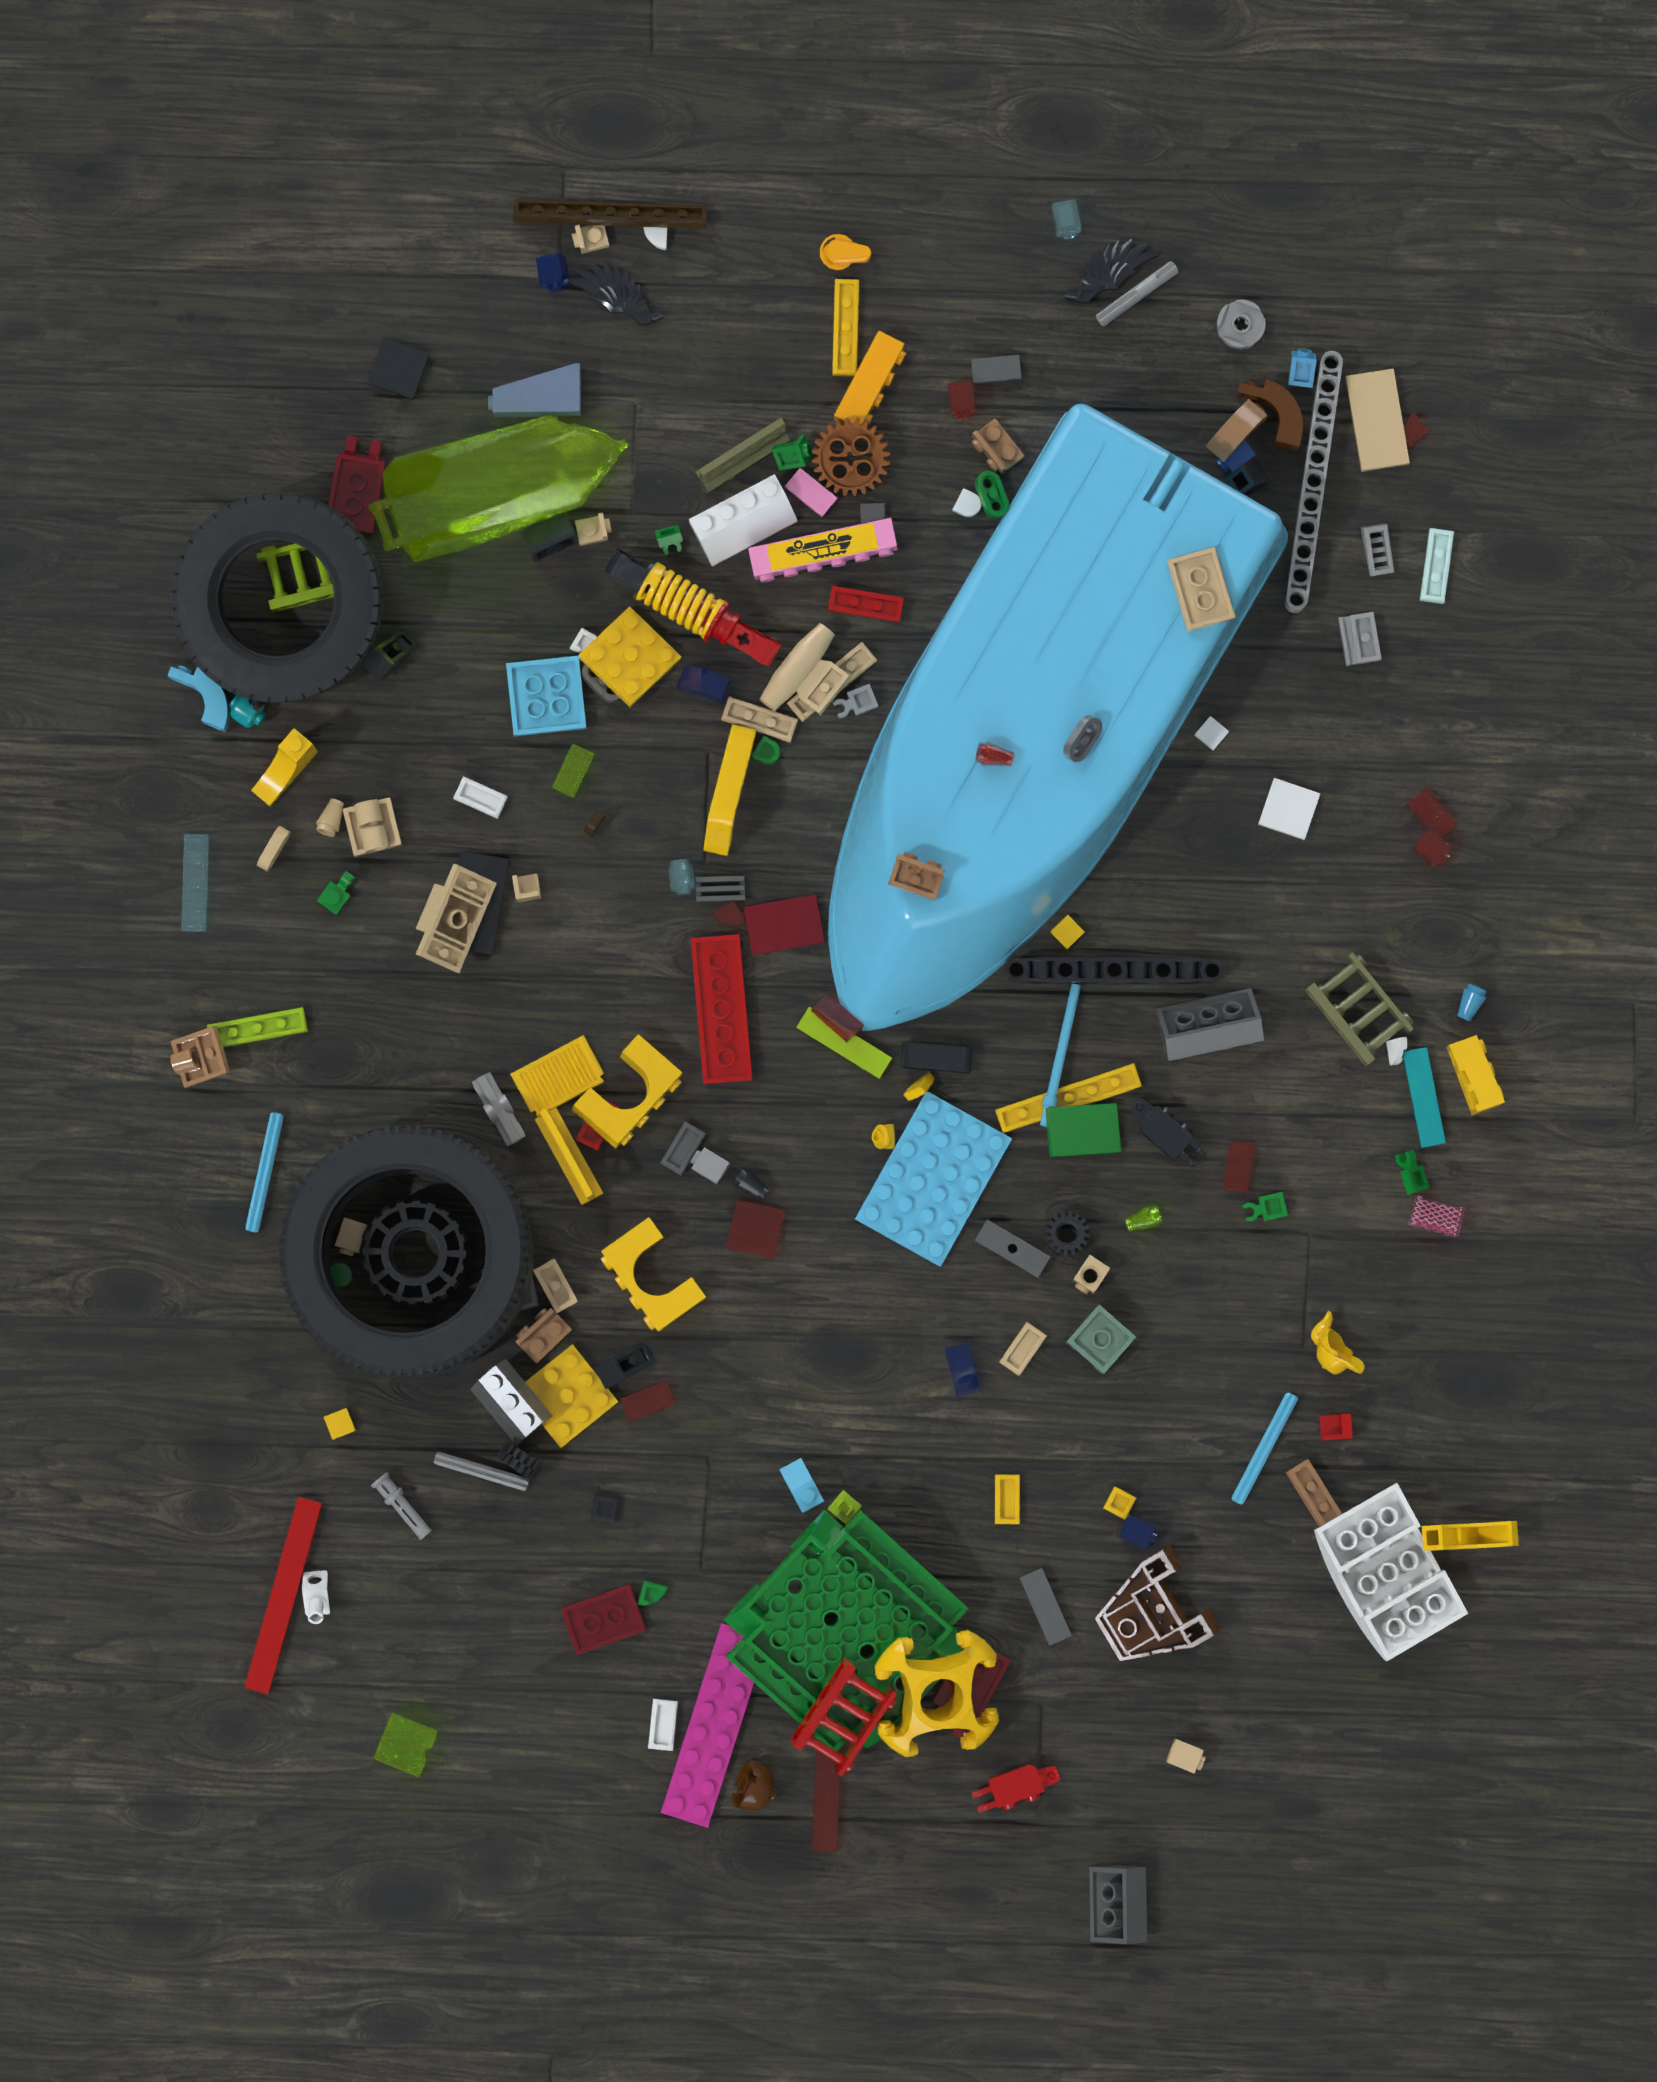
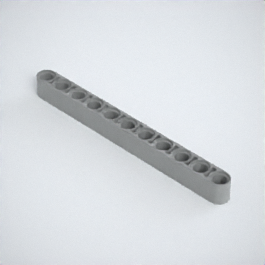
(1319, 471)

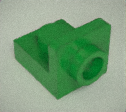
(793, 454)

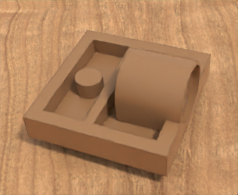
(199, 1057)

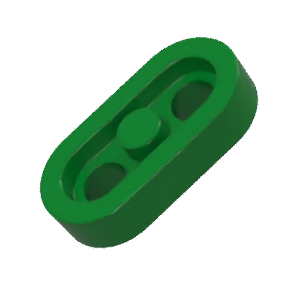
(992, 495)

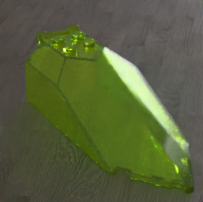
(490, 485)

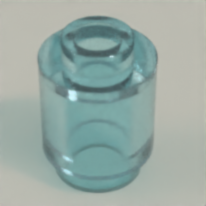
(681, 876)

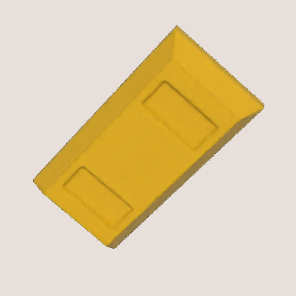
(1007, 1499)

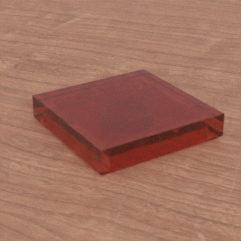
(755, 1229)

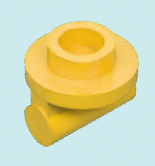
(884, 1136)

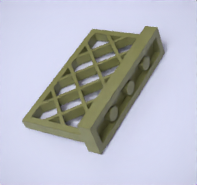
(742, 456)

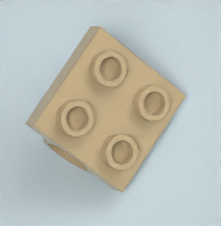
(372, 826)

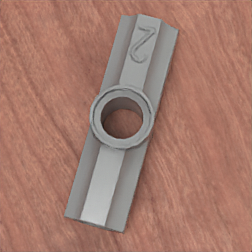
(498, 1109)

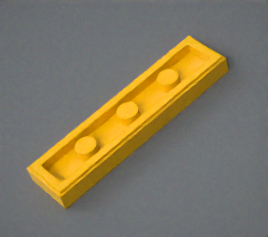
(845, 327)

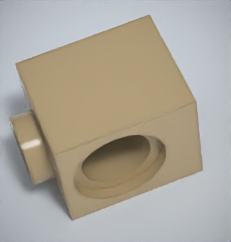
(350, 1236)
(1093, 1264)
(1185, 1756)

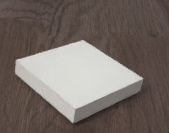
(1289, 809)

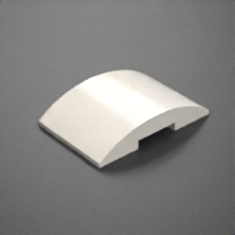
(1386, 1575)

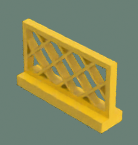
(568, 1155)

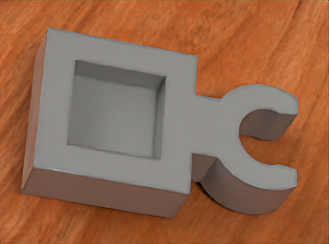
(860, 701)

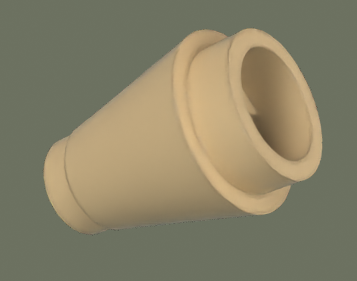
(330, 818)

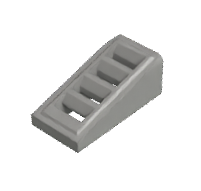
(1367, 541)

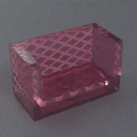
(1436, 1217)

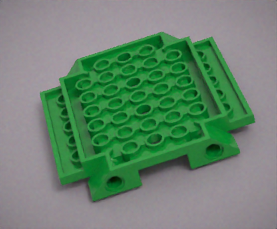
(876, 1598)

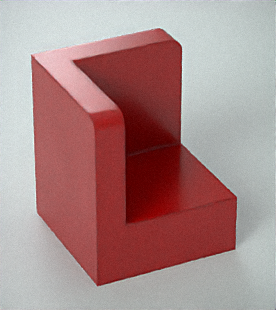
(1336, 1427)

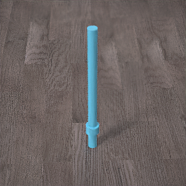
(1050, 1099)

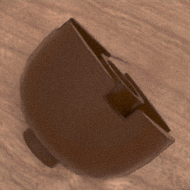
(754, 1788)

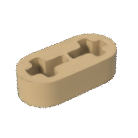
(273, 848)

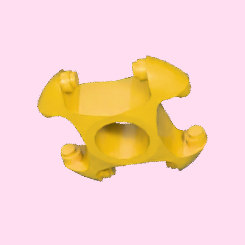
(918, 1675)

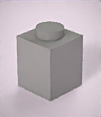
(709, 1165)

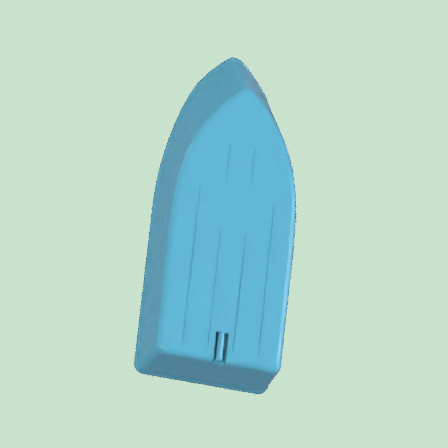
(1050, 627)

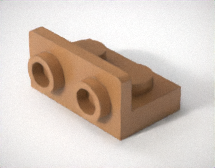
(997, 446)
(543, 1334)

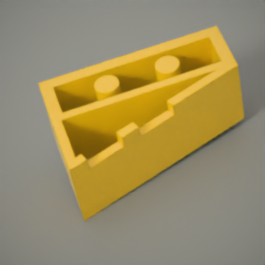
(1475, 1075)

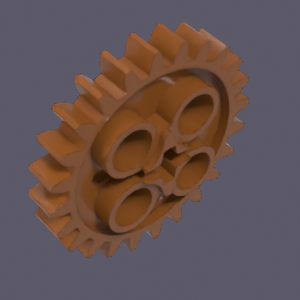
(848, 434)

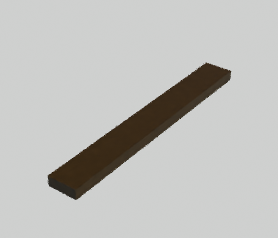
(610, 214)

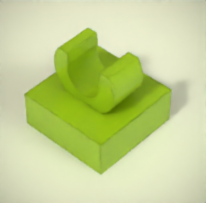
(844, 1507)

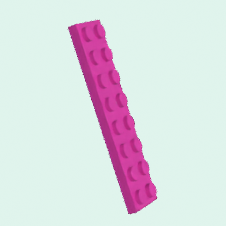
(709, 1735)

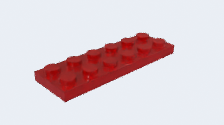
(721, 1009)

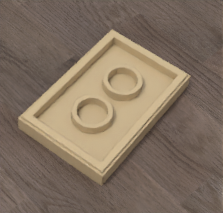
(1200, 589)

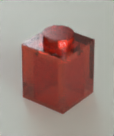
(961, 399)
(1432, 849)

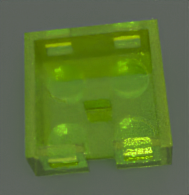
(405, 1744)

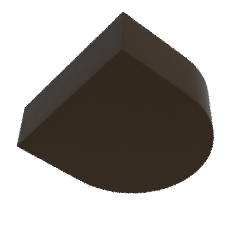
(594, 823)

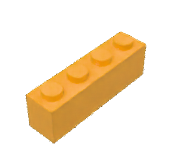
(870, 379)

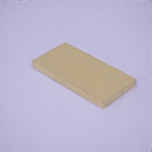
(1377, 420)

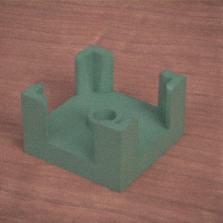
(1101, 1339)

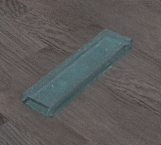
(195, 883)

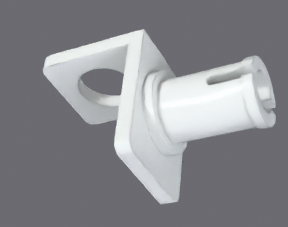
(315, 1596)

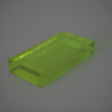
(573, 771)

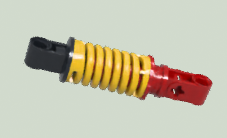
(702, 615)

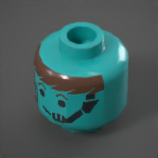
(247, 711)

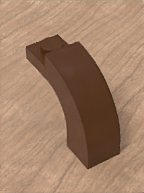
(1283, 405)

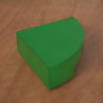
(651, 1593)

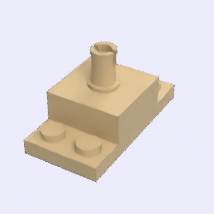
(453, 917)

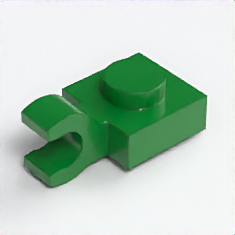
(335, 896)
(1412, 1175)

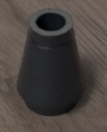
(749, 1183)

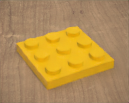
(629, 656)
(571, 1395)

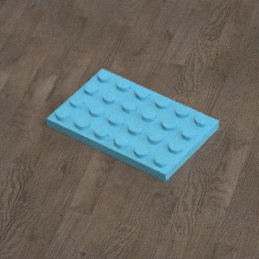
(933, 1179)

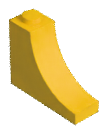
(289, 761)

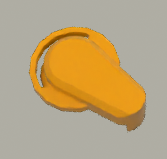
(843, 252)

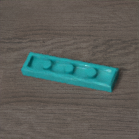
(1423, 1097)

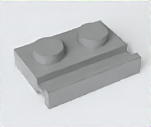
(1359, 639)

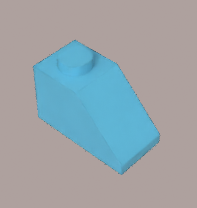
(801, 1485)

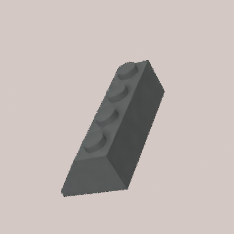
(1210, 1024)

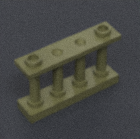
(1350, 1031)

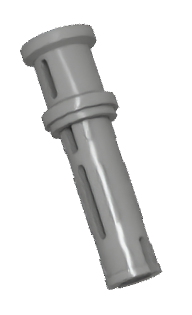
(394, 1496)

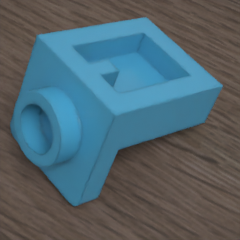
(1302, 368)

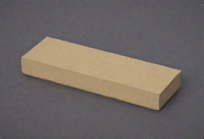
(760, 719)

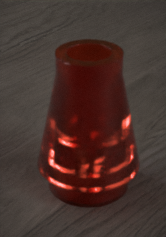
(993, 755)

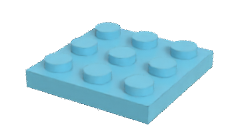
(546, 696)

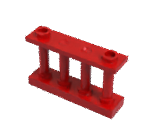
(831, 1696)

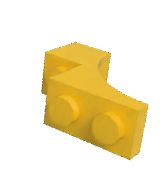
(1470, 1536)

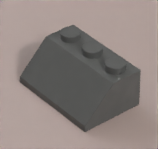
(511, 1402)
(1118, 1904)

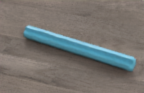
(264, 1172)
(1264, 1448)

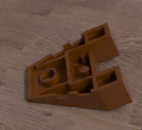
(1146, 1616)

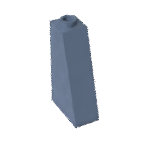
(540, 395)

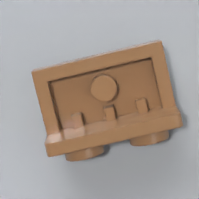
(917, 876)

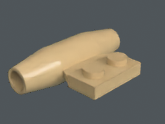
(806, 673)

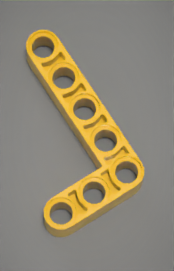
(728, 790)

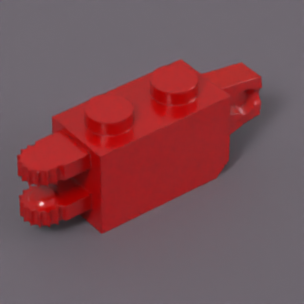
(1017, 1785)

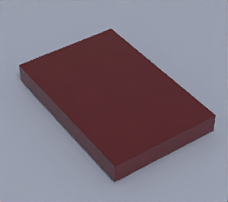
(784, 925)
(603, 1619)

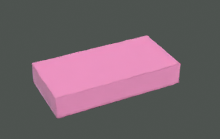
(811, 492)

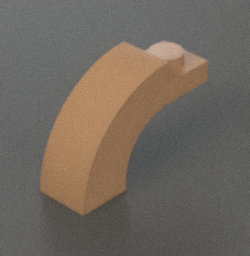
(1237, 429)

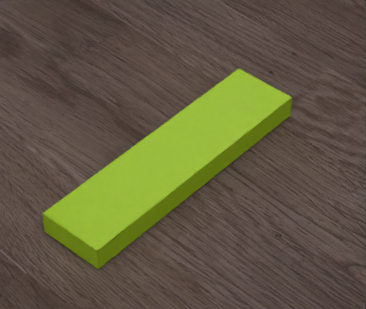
(262, 1027)
(855, 1050)

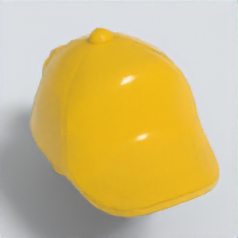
(1331, 1349)

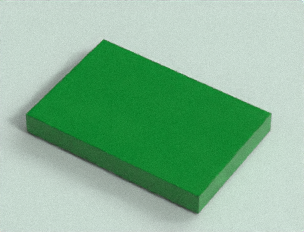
(1083, 1130)

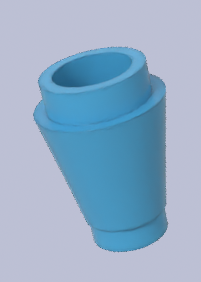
(1471, 1001)

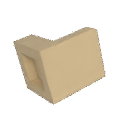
(526, 887)

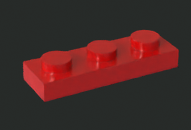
(865, 604)

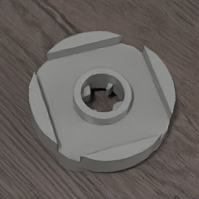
(1253, 318)

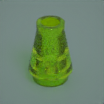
(1144, 1219)

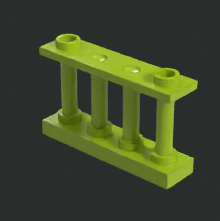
(304, 594)

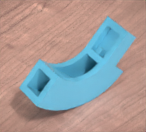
(216, 703)

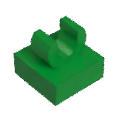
(669, 536)

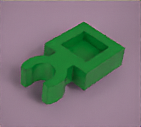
(1269, 1207)

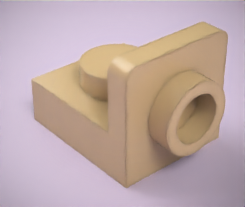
(590, 238)
(593, 529)

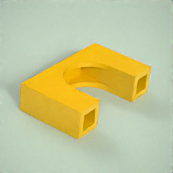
(617, 1124)
(622, 1258)

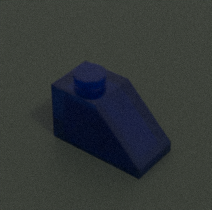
(704, 683)
(962, 1369)

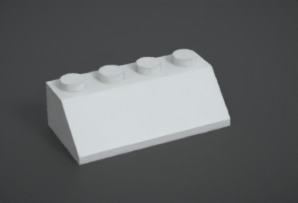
(743, 520)

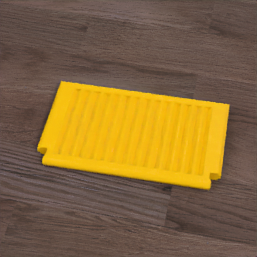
(558, 1076)

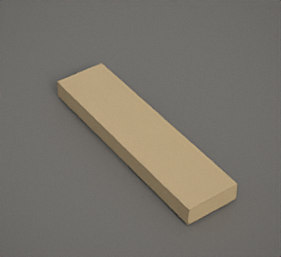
(853, 663)

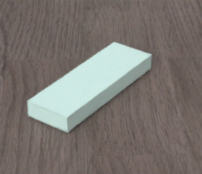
(1436, 565)

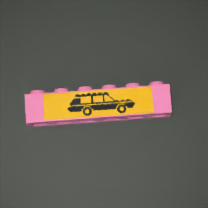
(823, 549)

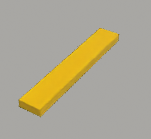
(1076, 1094)

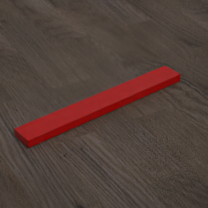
(283, 1595)

